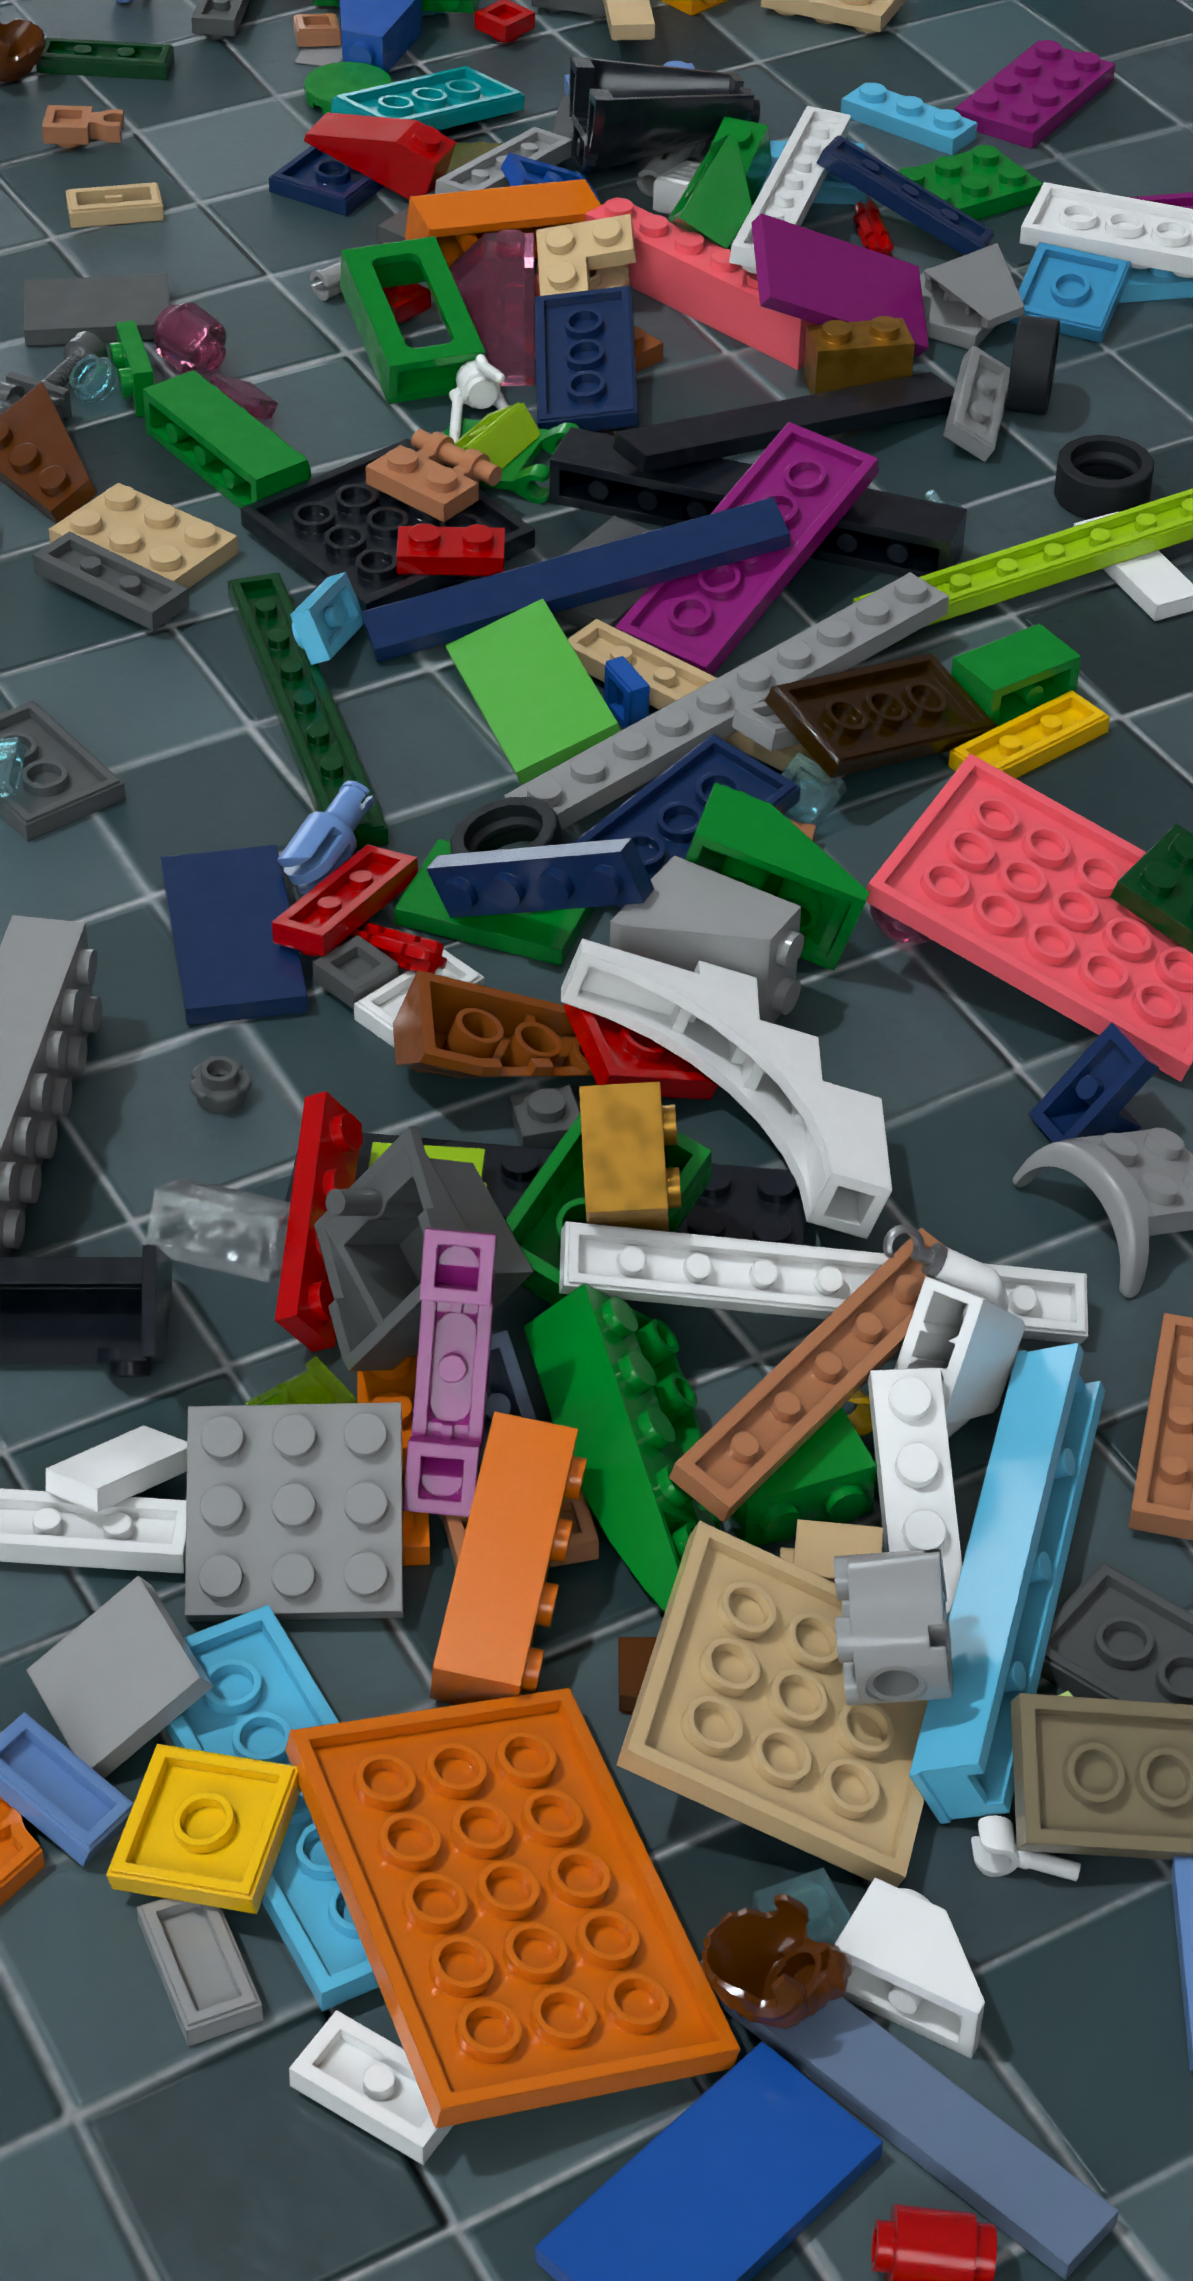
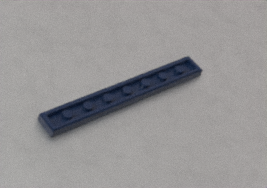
(577, 577)

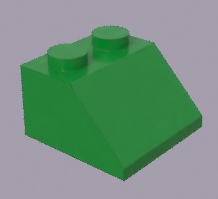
(716, 195)

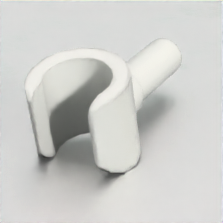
(997, 1852)

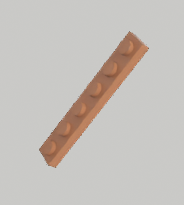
(803, 1388)

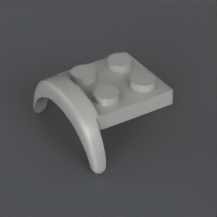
(1140, 1181)

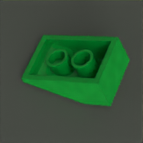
(768, 852)

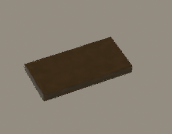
(879, 714)

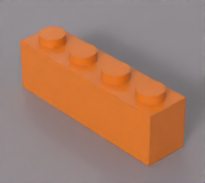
(465, 216)
(506, 1561)

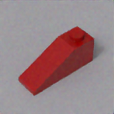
(388, 150)

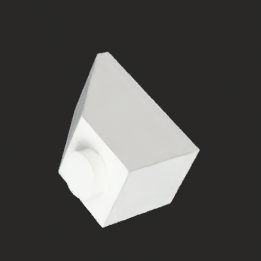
(912, 1967)

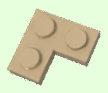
(574, 249)

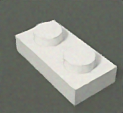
(368, 2085)

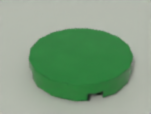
(339, 79)

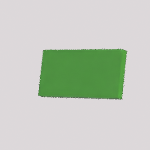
(532, 690)

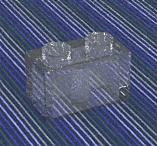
(219, 1228)

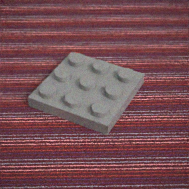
(294, 1511)

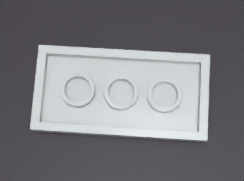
(1112, 227)

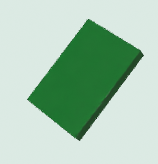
(534, 935)

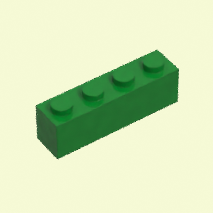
(220, 440)

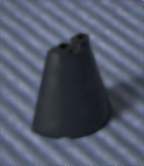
(647, 109)

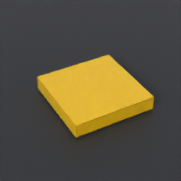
(205, 1828)

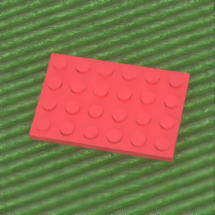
(1029, 900)

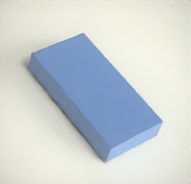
(59, 1791)

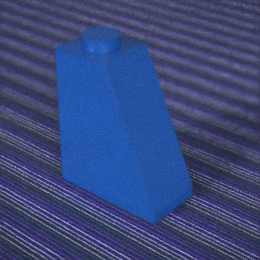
(378, 30)

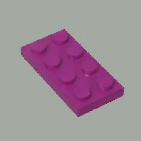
(1036, 93)

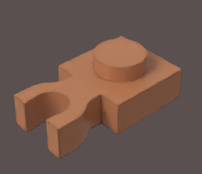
(78, 124)

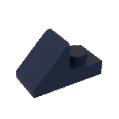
(1096, 1089)

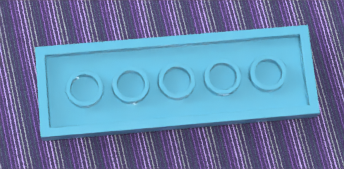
(253, 1705)

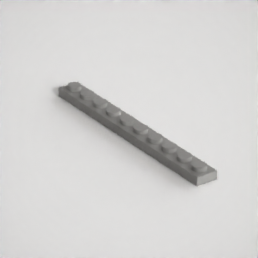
(670, 733)

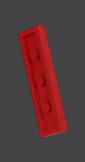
(324, 1162)

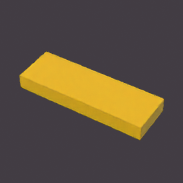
(1036, 736)

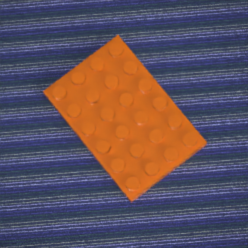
(508, 1906)

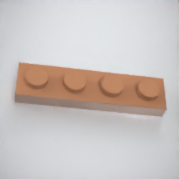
(1165, 1467)

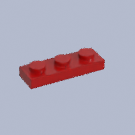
(344, 900)

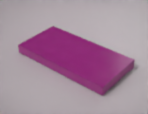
(834, 279)

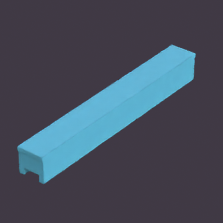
(1009, 1582)

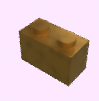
(856, 353)
(625, 1155)

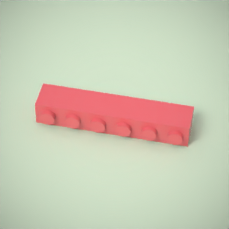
(701, 283)

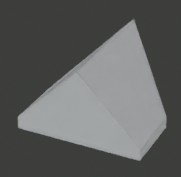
(980, 283)

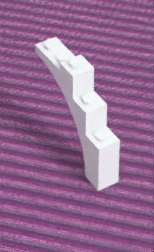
(713, 1021)

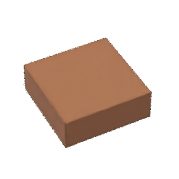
(316, 30)

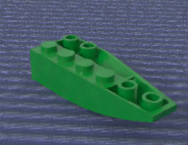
(634, 1417)

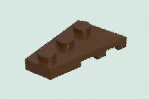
(41, 458)

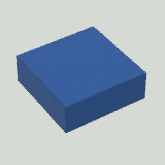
(625, 692)

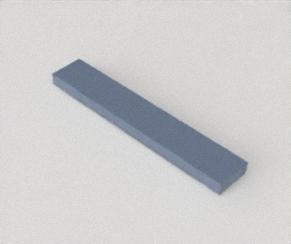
(945, 2132)

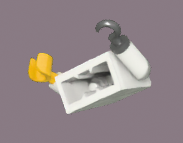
(956, 1327)

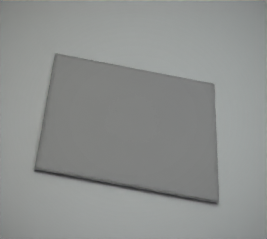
(319, 55)

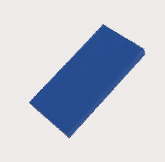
(718, 2183)

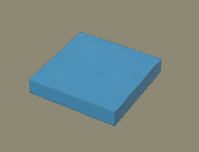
(1074, 288)

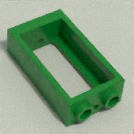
(400, 369)

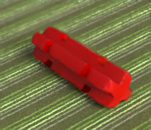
(872, 228)
(406, 949)

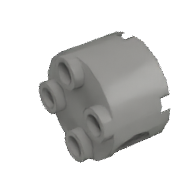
(893, 1627)

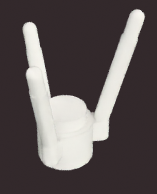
(476, 387)

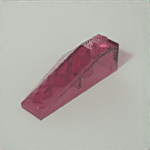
(499, 296)

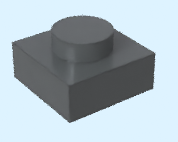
(354, 970)
(542, 1115)

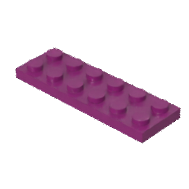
(711, 611)

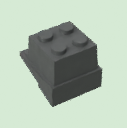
(376, 1241)

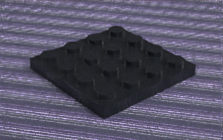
(352, 528)

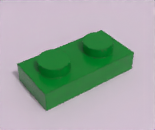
(131, 364)

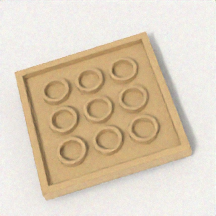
(756, 1718)

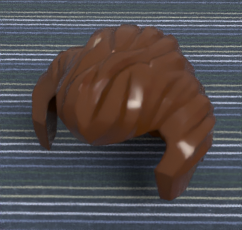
(20, 48)
(770, 1965)

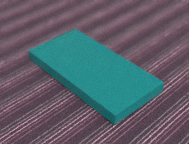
(435, 99)

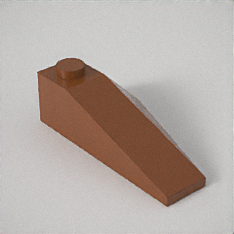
(483, 1032)

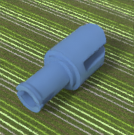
(325, 838)

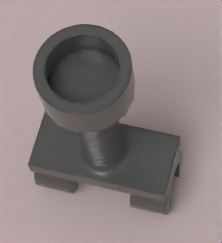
(18, 385)

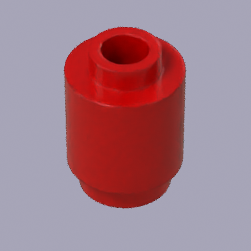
(933, 2246)

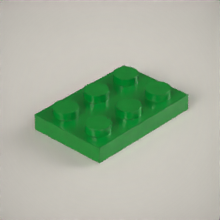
(977, 181)

